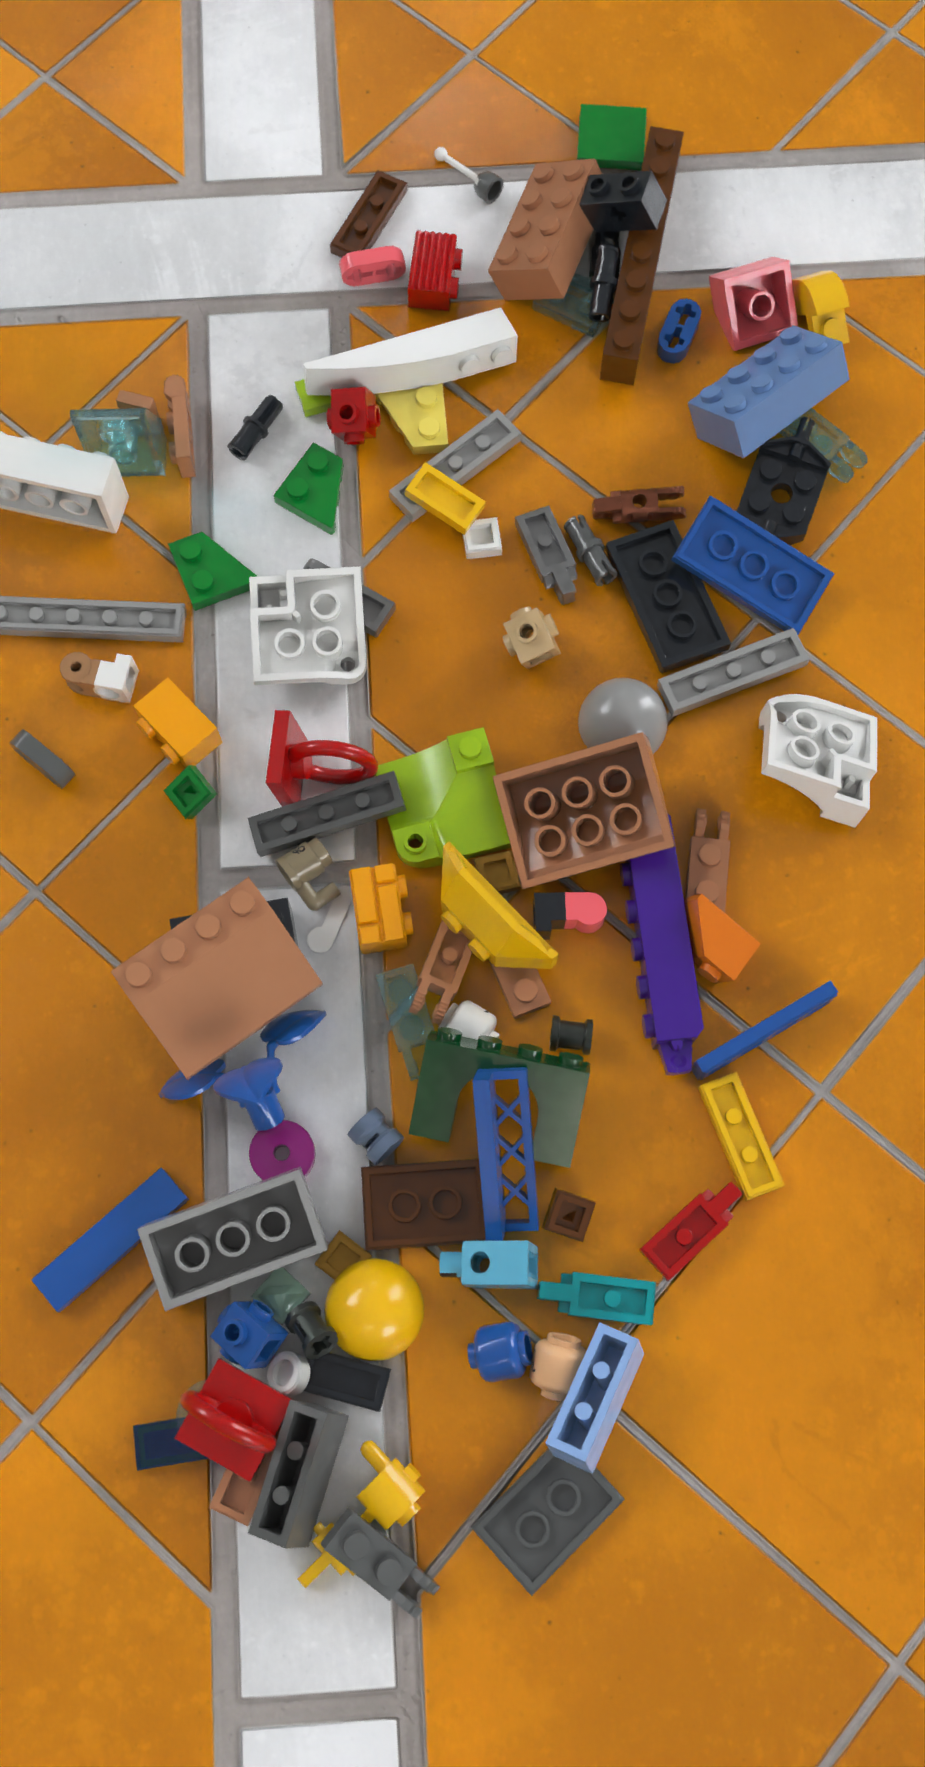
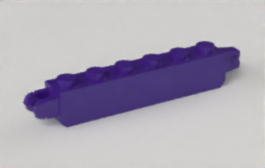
(664, 956)

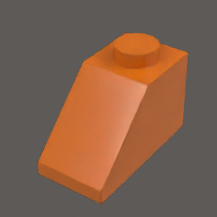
(717, 941)

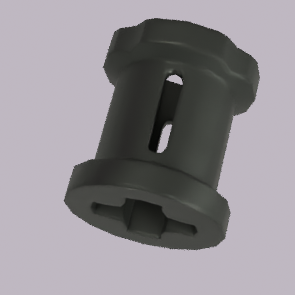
(571, 1035)
(311, 1330)

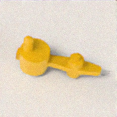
(386, 1498)

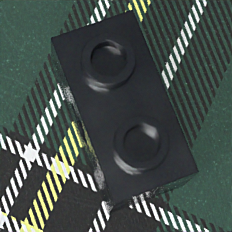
(623, 201)

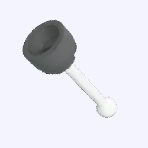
(487, 184)

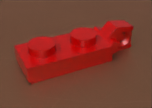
(690, 1231)

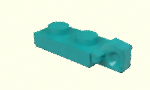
(602, 1297)

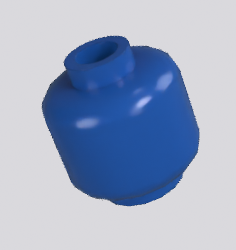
(500, 1351)

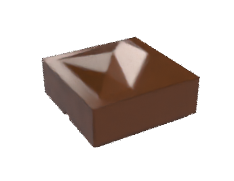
(568, 1215)

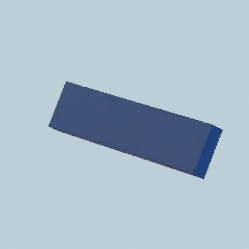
(764, 1031)
(108, 1240)

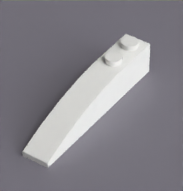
(420, 357)

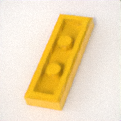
(741, 1136)

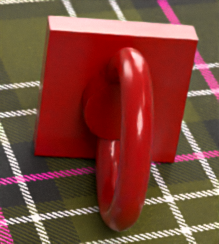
(292, 760)
(233, 1419)

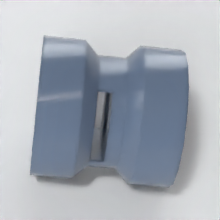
(375, 1136)

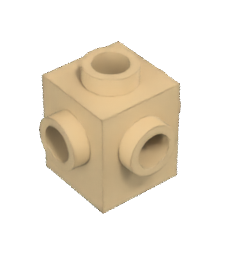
(540, 645)

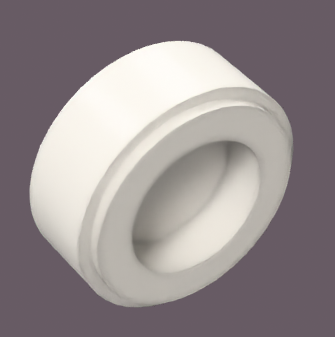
(288, 1373)

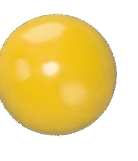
(374, 1309)

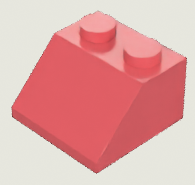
(754, 301)

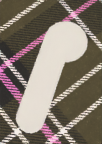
(322, 938)

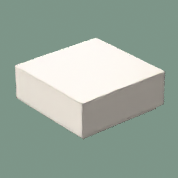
(483, 539)

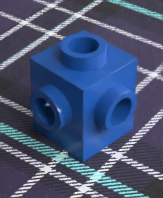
(248, 1334)

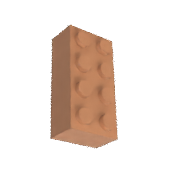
(545, 233)

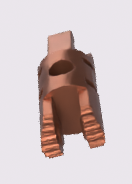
(622, 510)

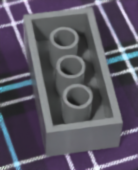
(232, 1238)

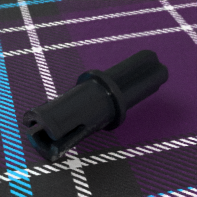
(255, 427)

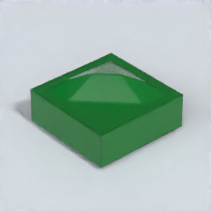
(190, 792)

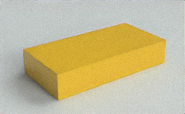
(444, 498)

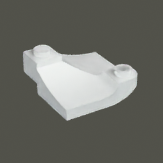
(307, 626)
(821, 753)

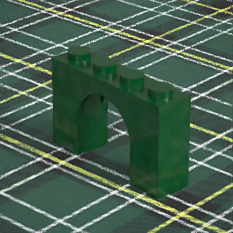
(555, 1081)

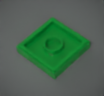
(612, 136)

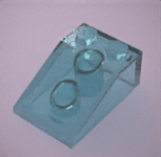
(128, 435)

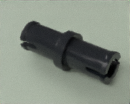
(603, 283)

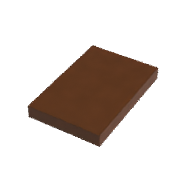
(422, 1204)

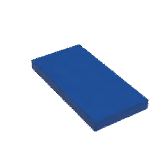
(752, 566)

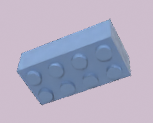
(769, 390)

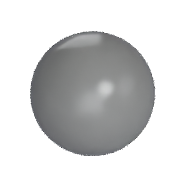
(620, 710)

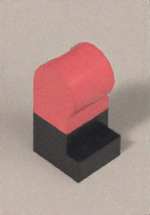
(568, 911)

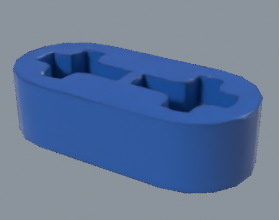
(673, 329)

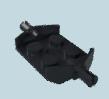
(790, 466)

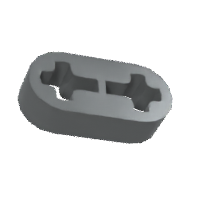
(42, 759)

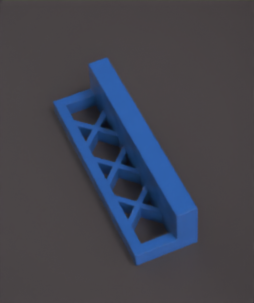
(490, 1153)

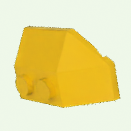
(488, 919)

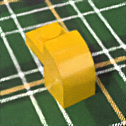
(822, 301)

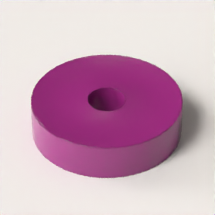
(285, 1134)

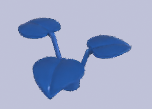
(256, 1082)

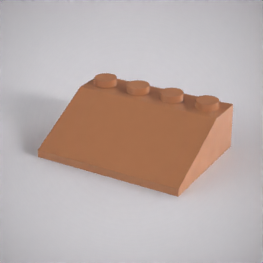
(584, 810)
(217, 978)

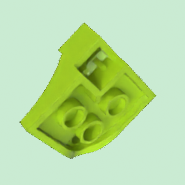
(448, 799)

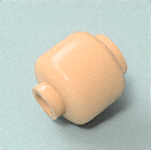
(556, 1364)

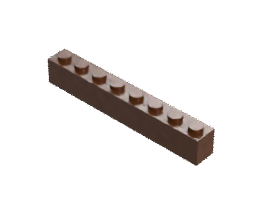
(640, 267)

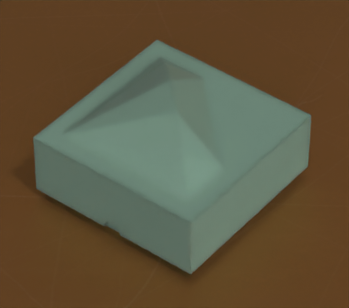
(281, 1293)

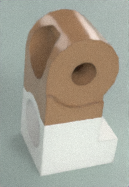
(100, 678)

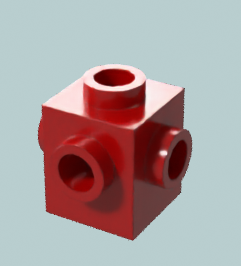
(353, 415)

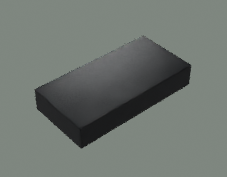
(348, 1381)

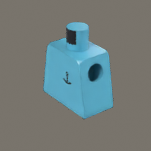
(511, 1264)

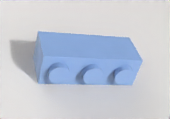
(595, 1398)

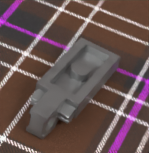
(548, 552)

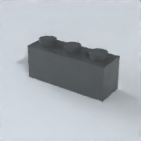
(298, 1474)

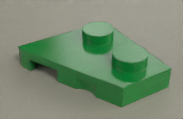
(313, 488)
(208, 570)

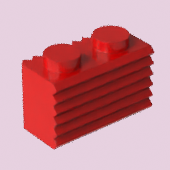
(433, 271)

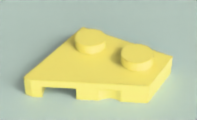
(418, 417)

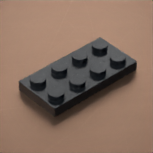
(666, 598)

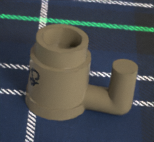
(303, 866)

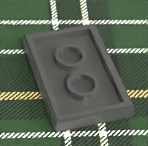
(545, 1518)

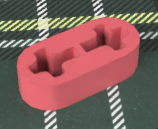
(372, 266)

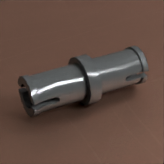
(590, 550)

